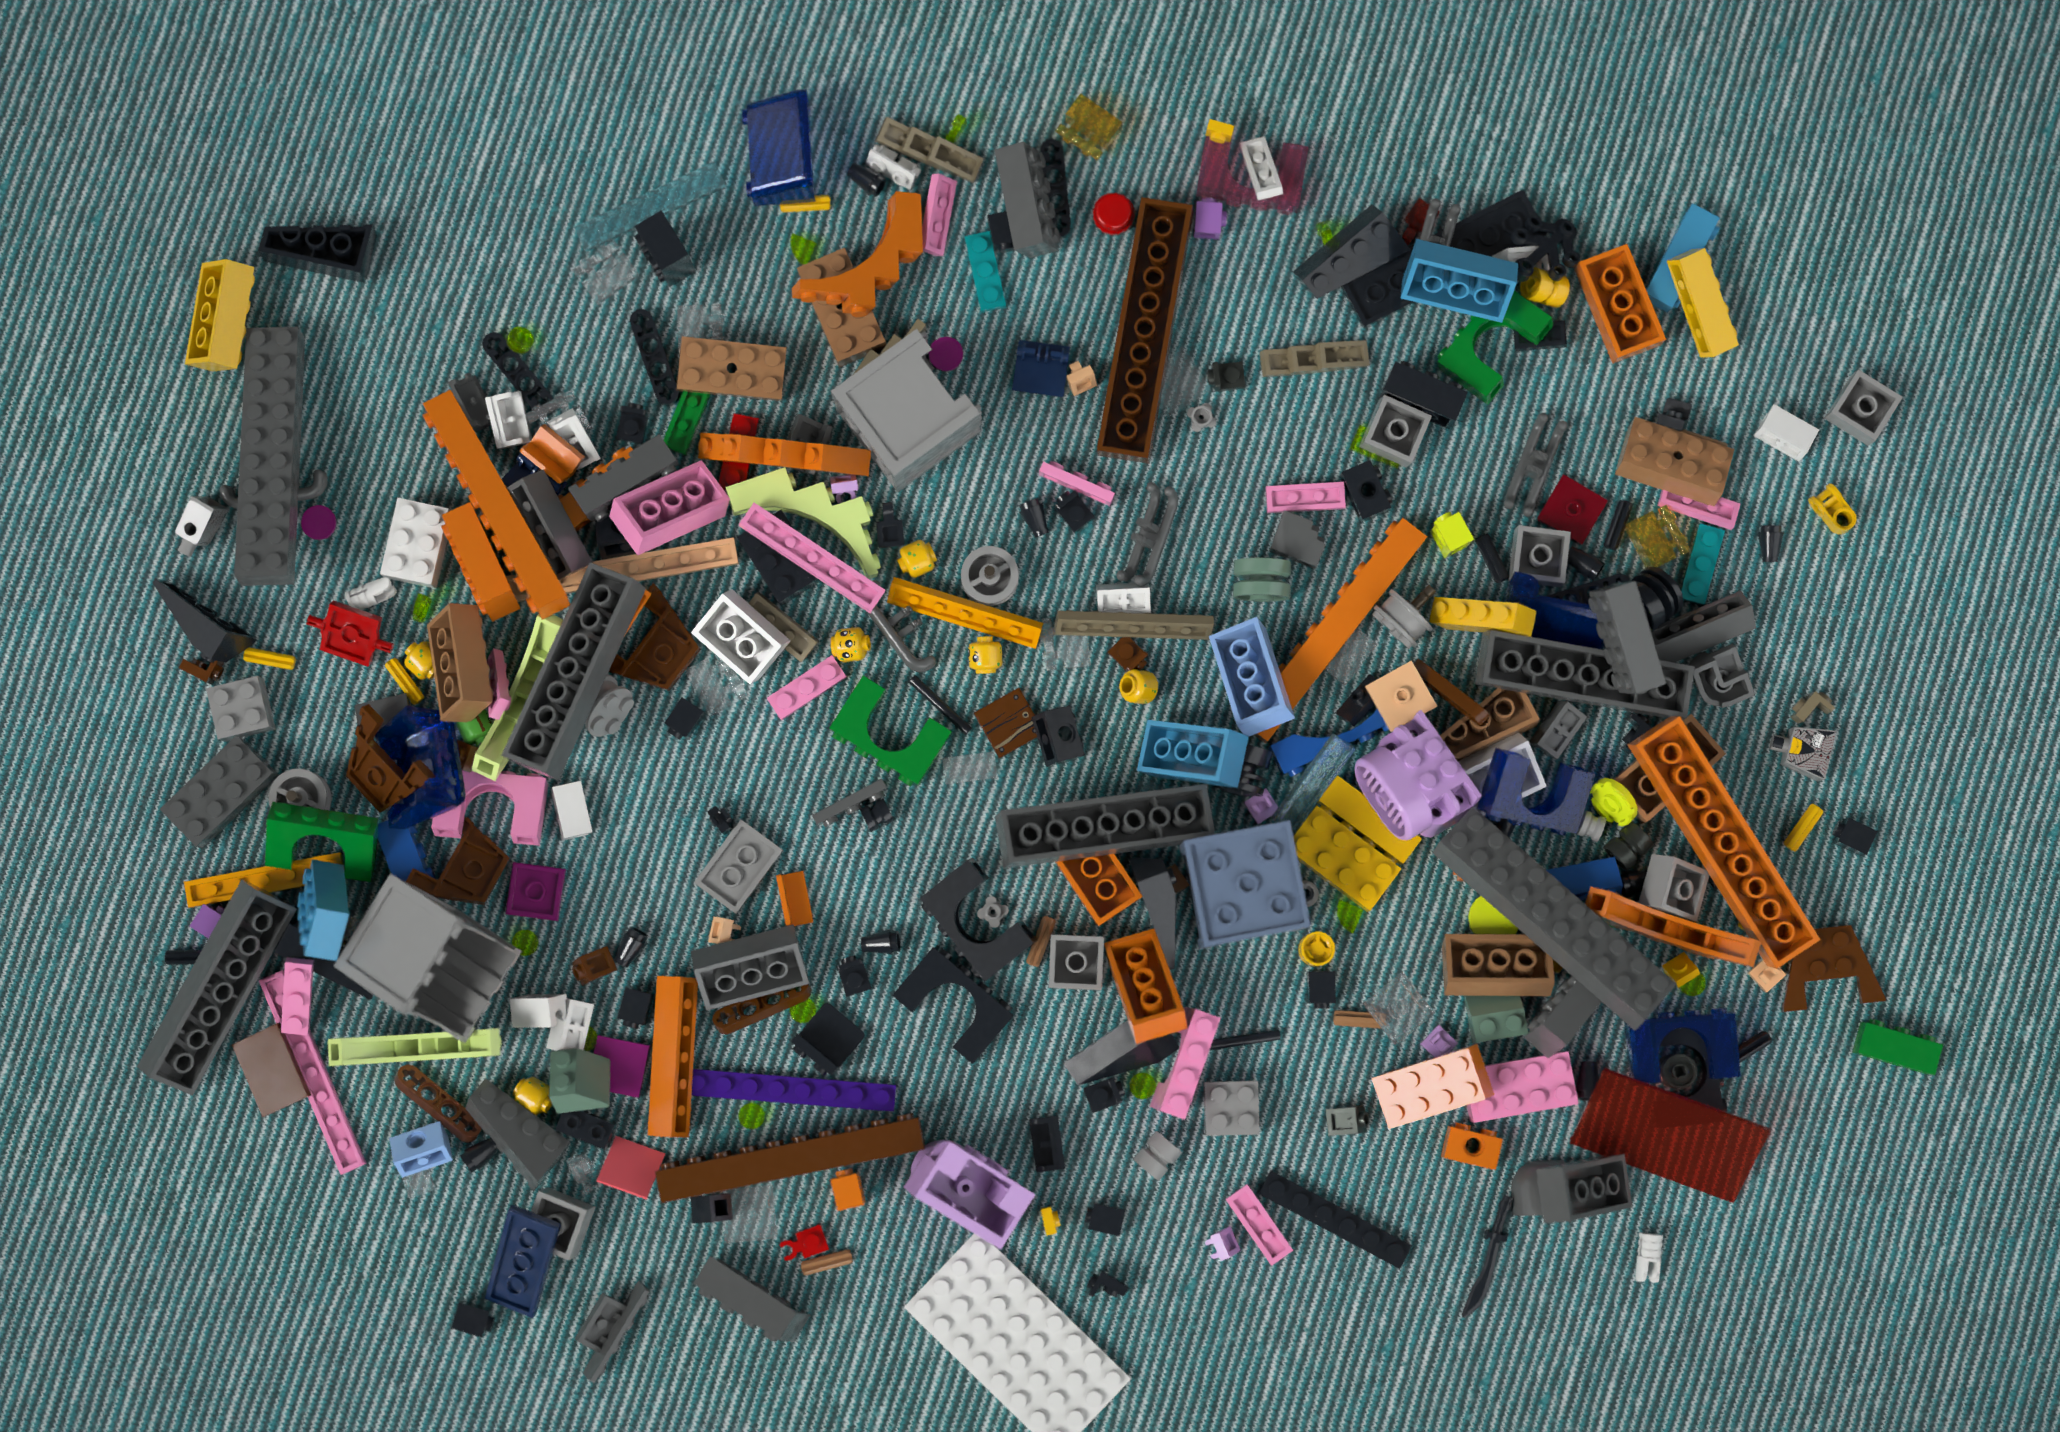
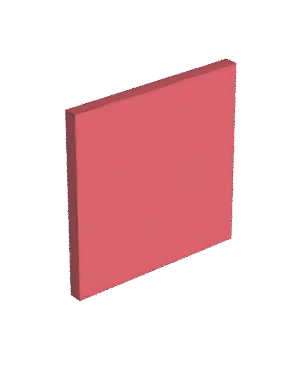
(630, 1167)

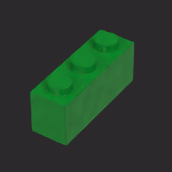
(1897, 1047)

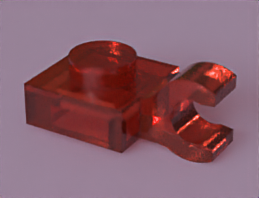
(1416, 220)

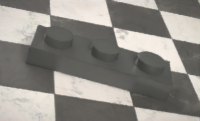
(850, 804)

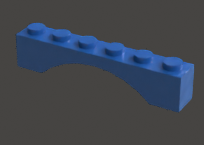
(1298, 750)

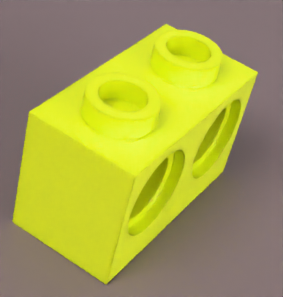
(1451, 534)

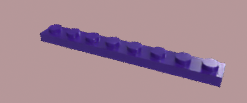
(793, 1090)

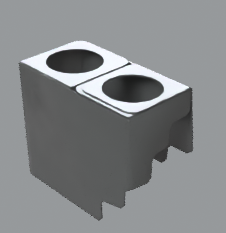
(1298, 540)

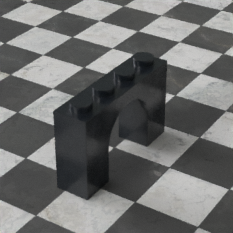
(944, 904)
(938, 970)
(1708, 1090)

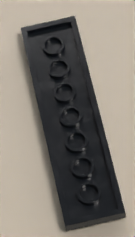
(1485, 233)

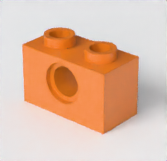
(1486, 1154)
(847, 1189)

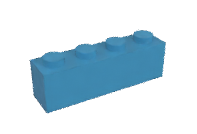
(1692, 233)

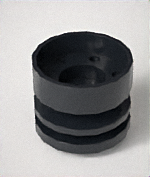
(1659, 595)
(1254, 759)

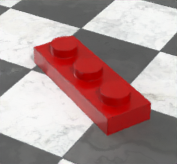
(735, 471)

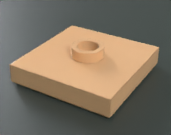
(1400, 695)

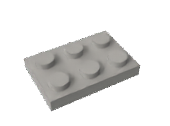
(738, 866)

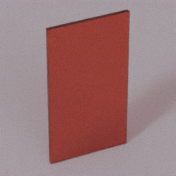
(1670, 1135)

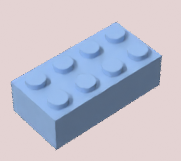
(1251, 677)

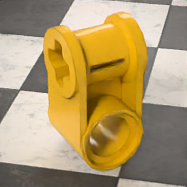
(1832, 508)

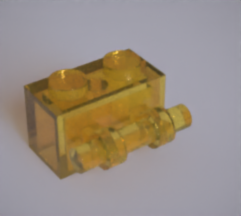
(1094, 123)
(1651, 540)

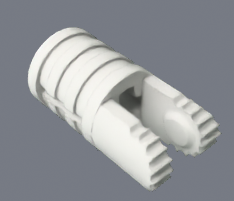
(370, 593)
(1649, 1257)

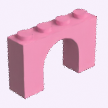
(526, 792)
(1178, 1090)

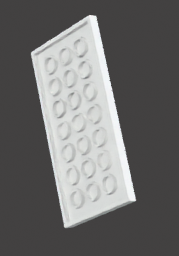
(1016, 1340)

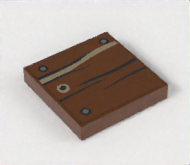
(1007, 723)

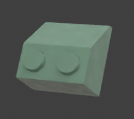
(1495, 1017)
(579, 1080)

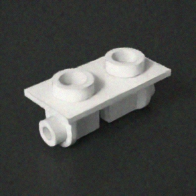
(902, 173)

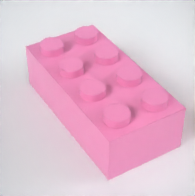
(669, 507)
(1527, 1087)

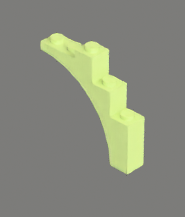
(845, 520)
(488, 756)
(412, 1047)

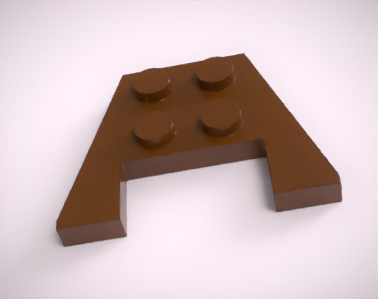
(663, 651)
(375, 772)
(470, 871)
(1832, 957)

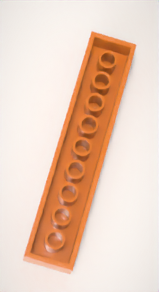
(1723, 841)

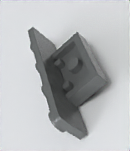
(607, 1326)

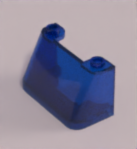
(780, 149)
(1555, 618)
(422, 735)

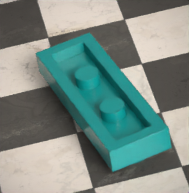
(985, 271)
(1701, 564)

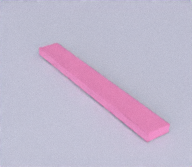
(323, 1094)

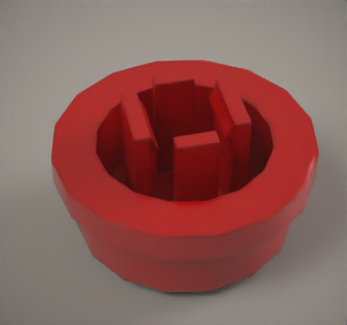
(1113, 213)

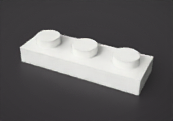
(1261, 168)

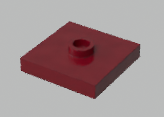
(1572, 509)

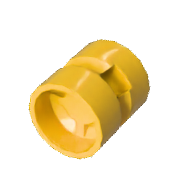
(1544, 290)
(1316, 949)

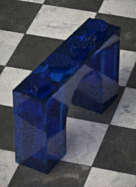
(1560, 810)
(1716, 1030)

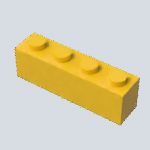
(1703, 302)
(1482, 616)
(1359, 816)

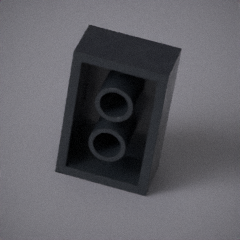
(663, 249)
(1425, 393)
(780, 574)

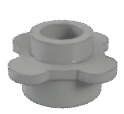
(1204, 410)
(993, 919)

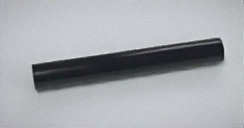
(940, 705)
(1246, 1039)

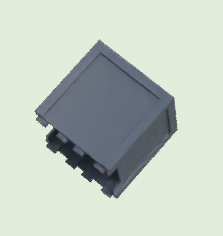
(1245, 884)

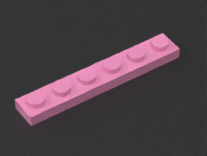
(812, 557)

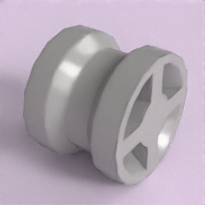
(1591, 826)

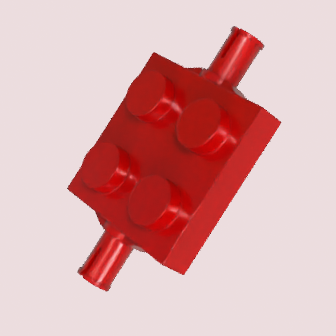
(350, 633)

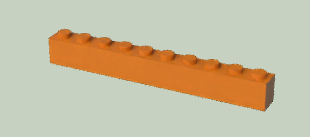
(496, 505)
(1348, 612)

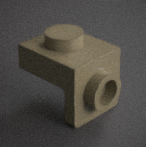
(1804, 707)

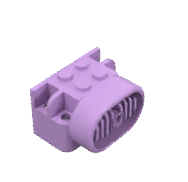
(1415, 781)
(968, 1189)

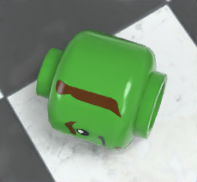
(475, 730)

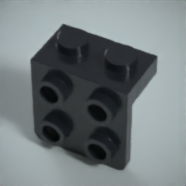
(827, 1039)

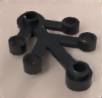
(1562, 232)

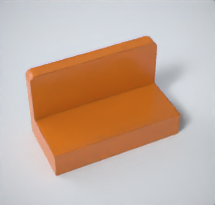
(552, 454)
(795, 899)

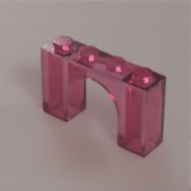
(1218, 183)

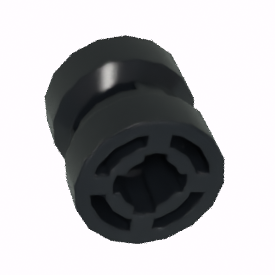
(878, 814)

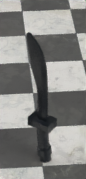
(1482, 1283)

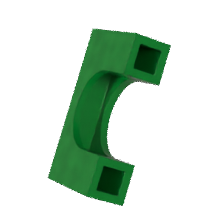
(1464, 366)
(910, 762)
(352, 832)

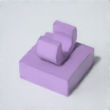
(843, 484)
(1261, 807)
(1438, 1042)
(1224, 1243)

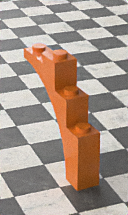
(856, 287)
(784, 453)
(1672, 930)

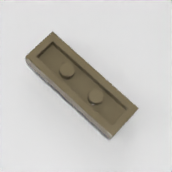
(801, 640)

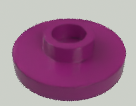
(946, 354)
(318, 522)

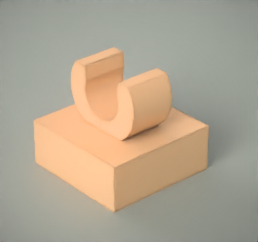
(1081, 378)
(721, 930)
(1766, 976)

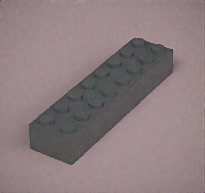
(574, 671)
(1575, 675)
(1103, 825)
(216, 987)

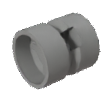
(1157, 1155)

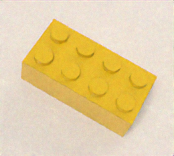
(220, 315)
(1343, 859)

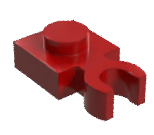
(810, 1242)

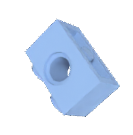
(420, 1149)

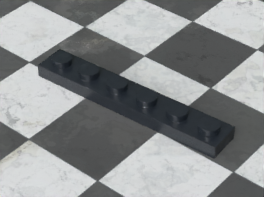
(1335, 1219)

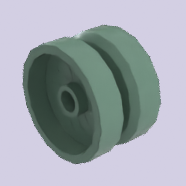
(1262, 579)

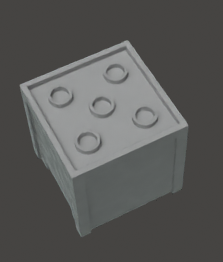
(905, 412)
(427, 958)

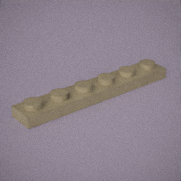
(1133, 625)

